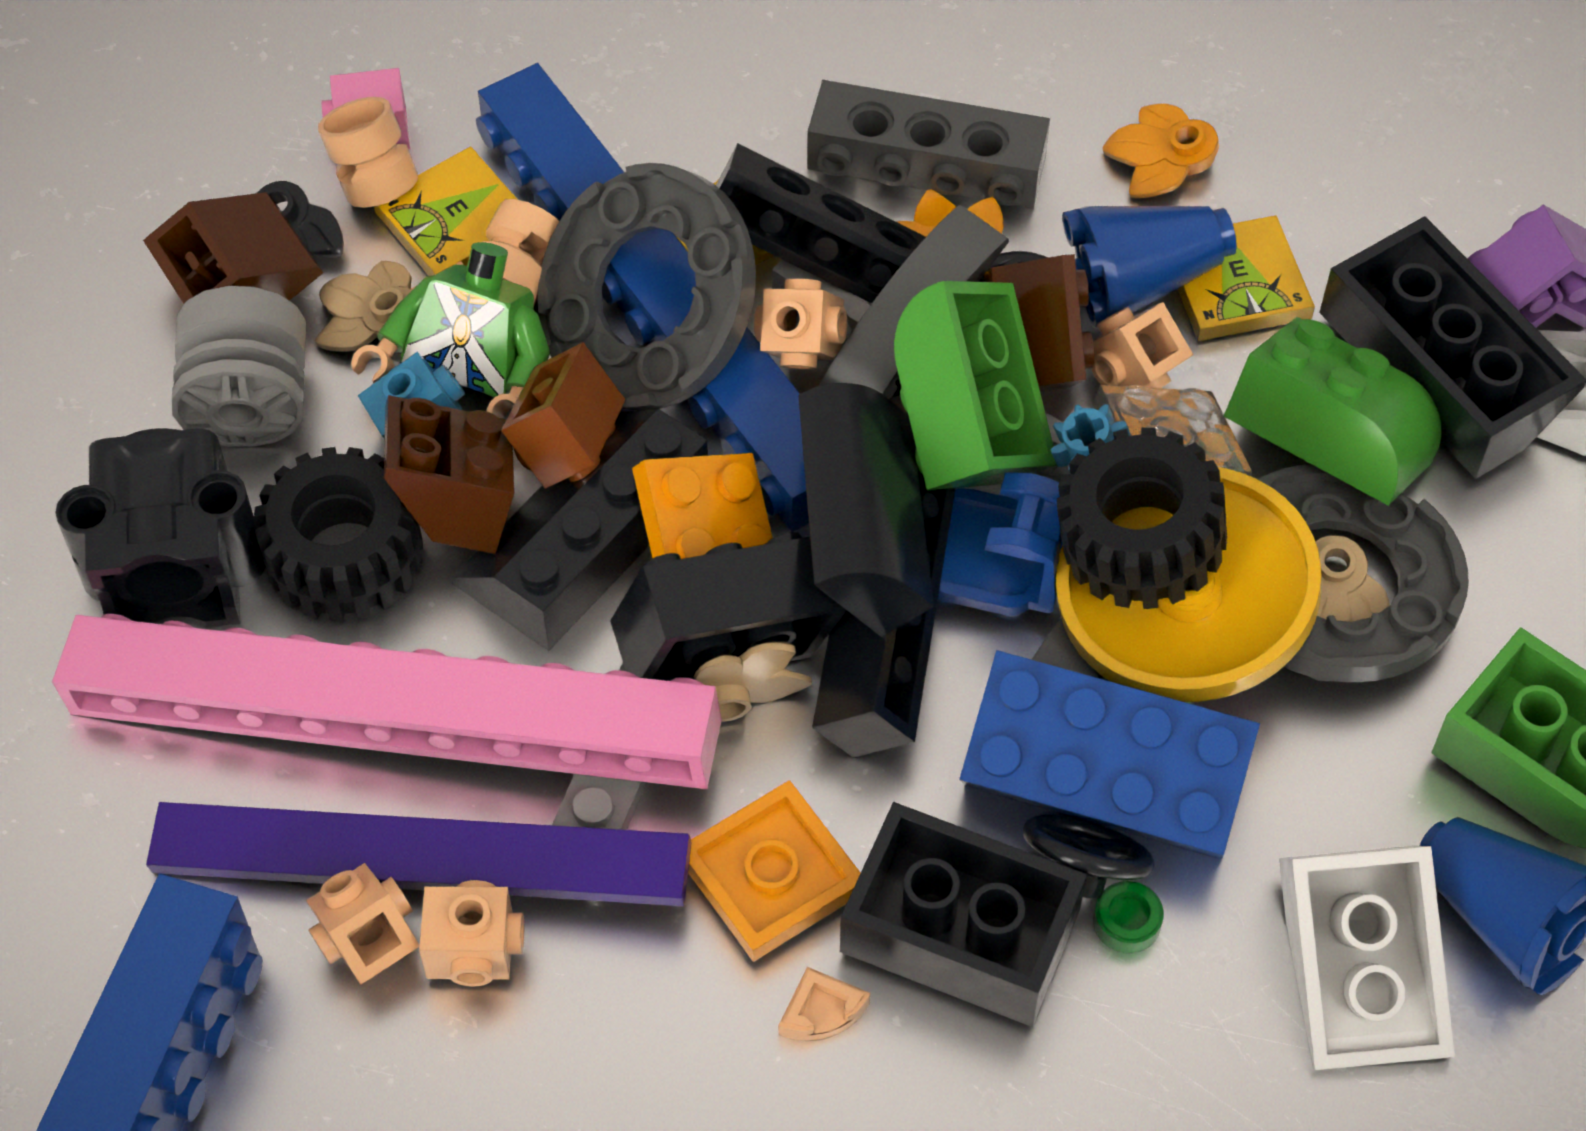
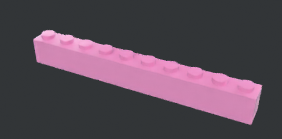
(391, 700)

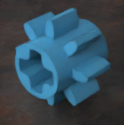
(1081, 429)

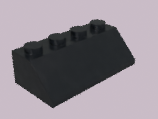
(1455, 336)
(575, 535)

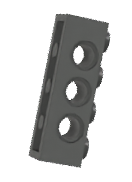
(927, 143)

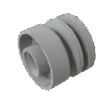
(239, 365)

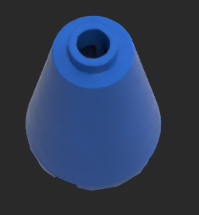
(1514, 898)

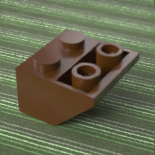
(232, 244)
(1050, 305)
(450, 470)

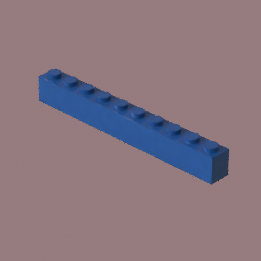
(651, 281)

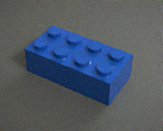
(1109, 754)
(160, 1015)

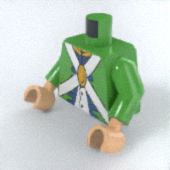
(469, 324)

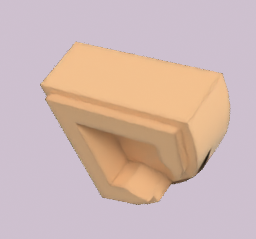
(822, 1007)

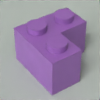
(1539, 266)

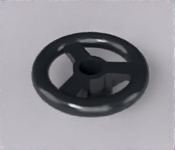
(1088, 849)

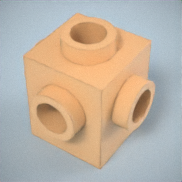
(820, 327)
(1138, 348)
(362, 922)
(469, 933)

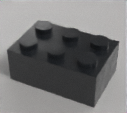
(722, 605)
(962, 913)

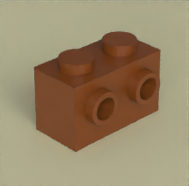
(564, 417)

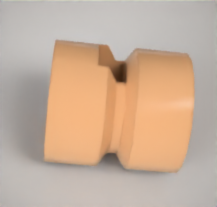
(363, 144)
(525, 235)

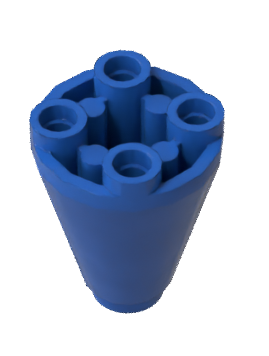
(1144, 251)

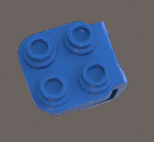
(1004, 547)

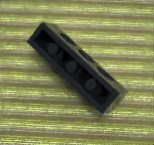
(815, 225)

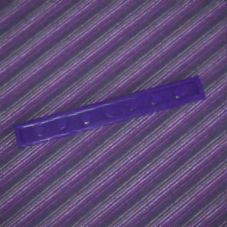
(421, 852)

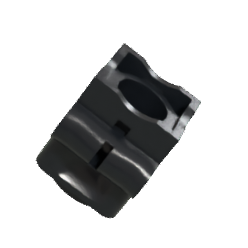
(162, 529)

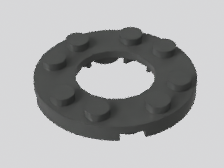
(718, 253)
(1428, 568)

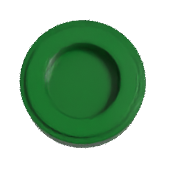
(1128, 917)

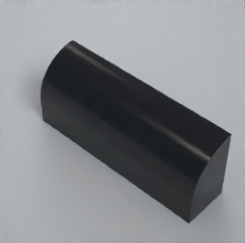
(864, 505)

